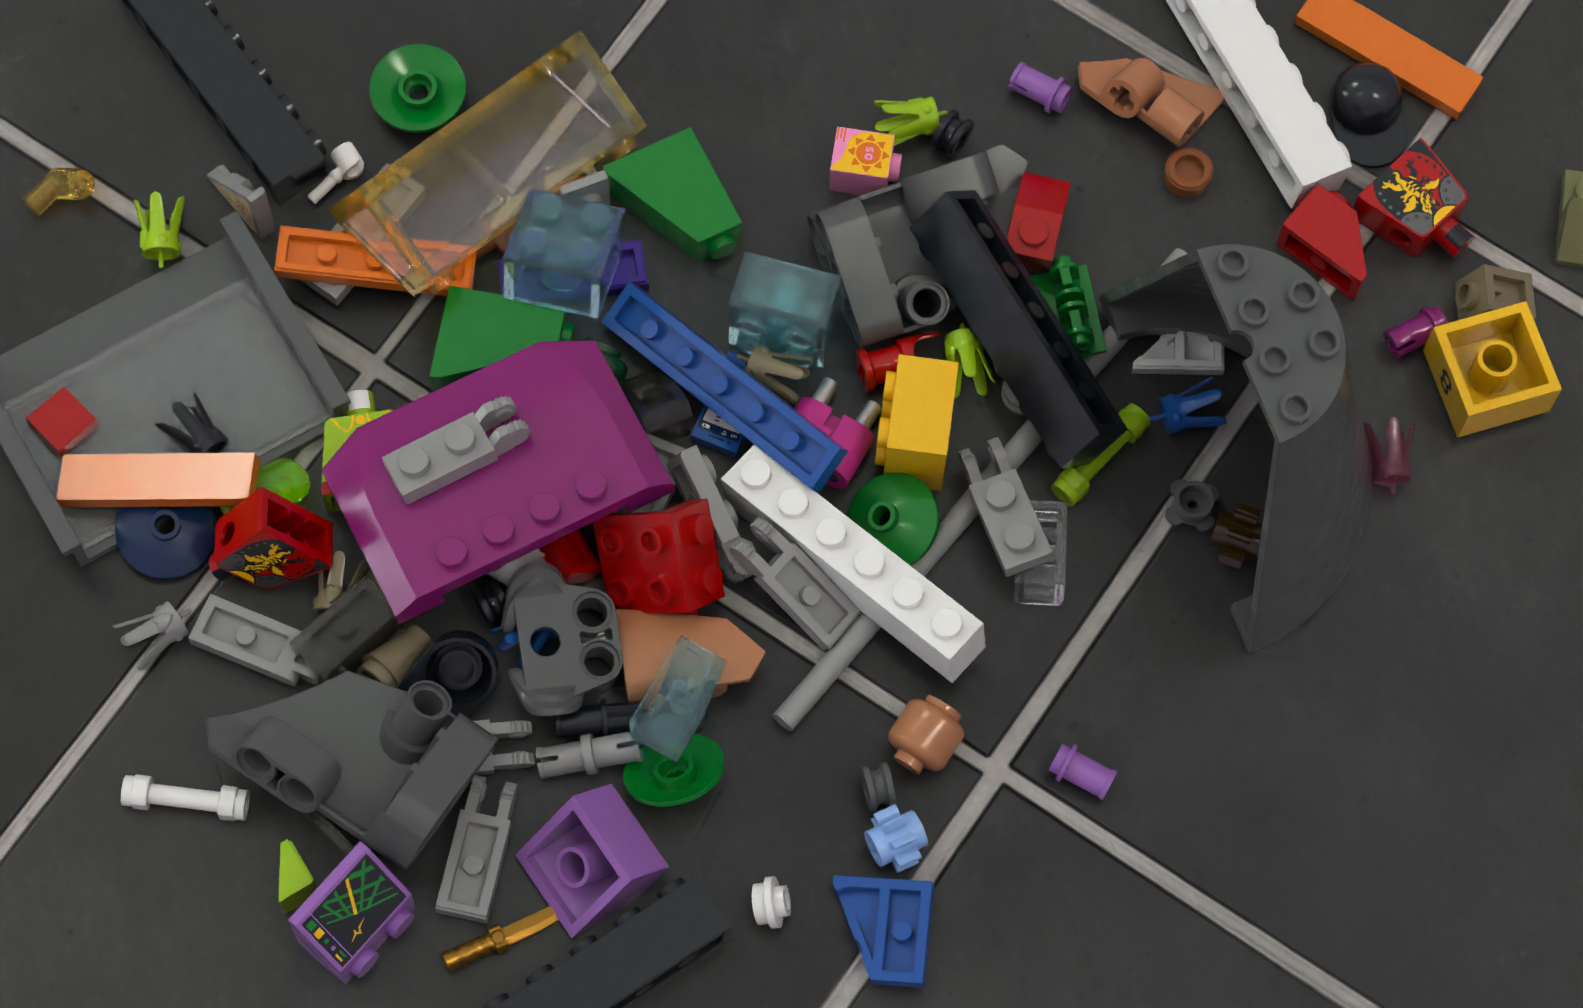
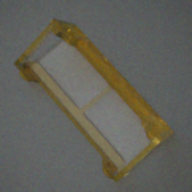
(477, 169)

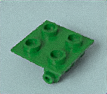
(1072, 300)

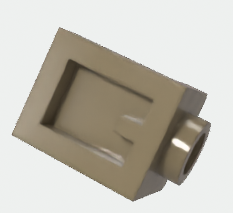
(1492, 289)

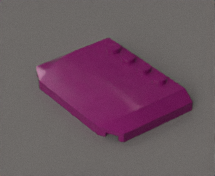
(573, 469)

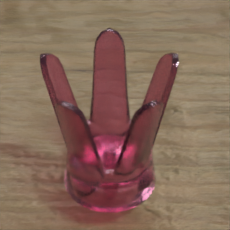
(1395, 466)

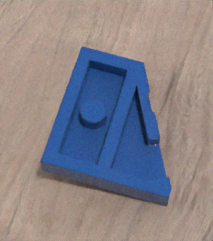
(890, 926)

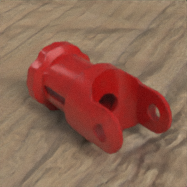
(874, 364)

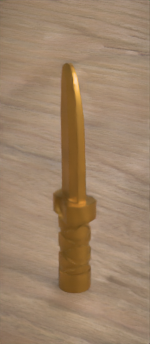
(498, 939)

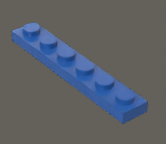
(725, 387)

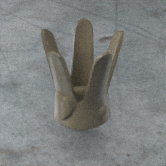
(764, 361)
(332, 586)

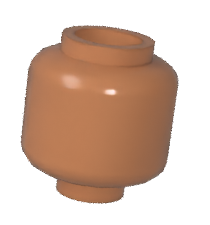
(926, 734)

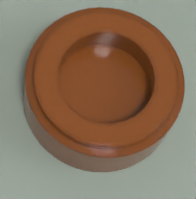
(1188, 172)

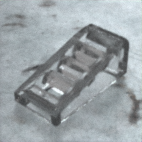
(1045, 582)

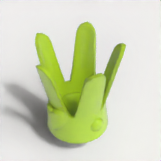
(917, 118)
(155, 240)
(967, 350)

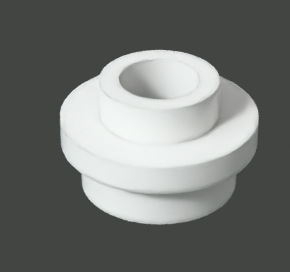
(770, 902)

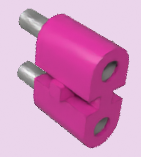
(849, 433)

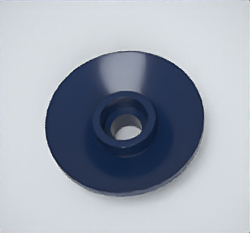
(165, 554)

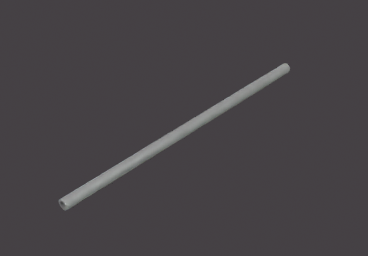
(950, 528)

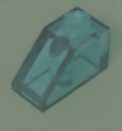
(677, 699)

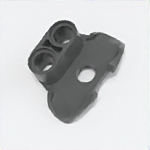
(543, 600)

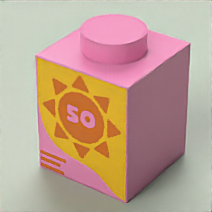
(863, 161)

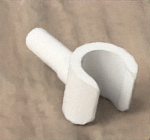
(348, 165)

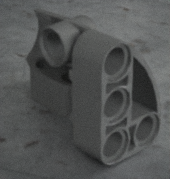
(880, 258)
(361, 756)

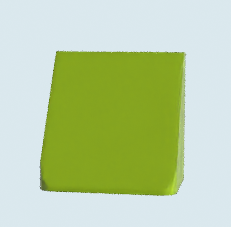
(294, 878)

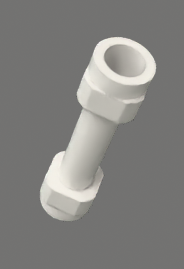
(141, 792)

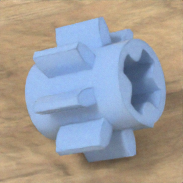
(896, 838)

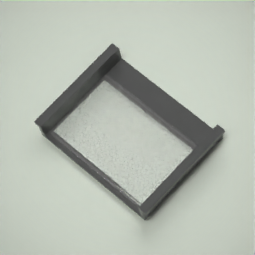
(197, 327)

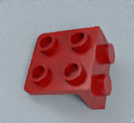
(660, 559)

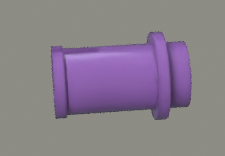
(1040, 87)
(1082, 771)

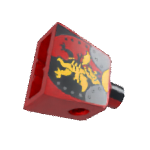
(1416, 204)
(270, 542)

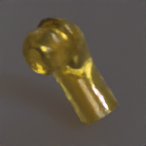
(59, 185)

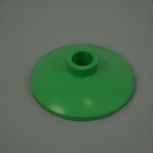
(414, 70)
(912, 514)
(666, 783)

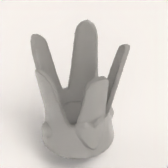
(164, 621)

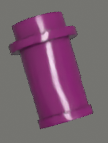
(1413, 332)

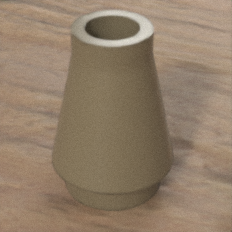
(396, 657)

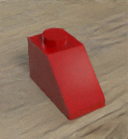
(1037, 220)
(1327, 240)

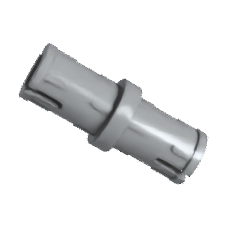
(588, 754)

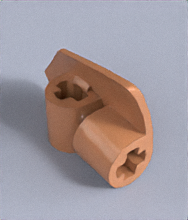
(1158, 98)
(650, 638)

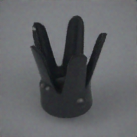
(204, 434)

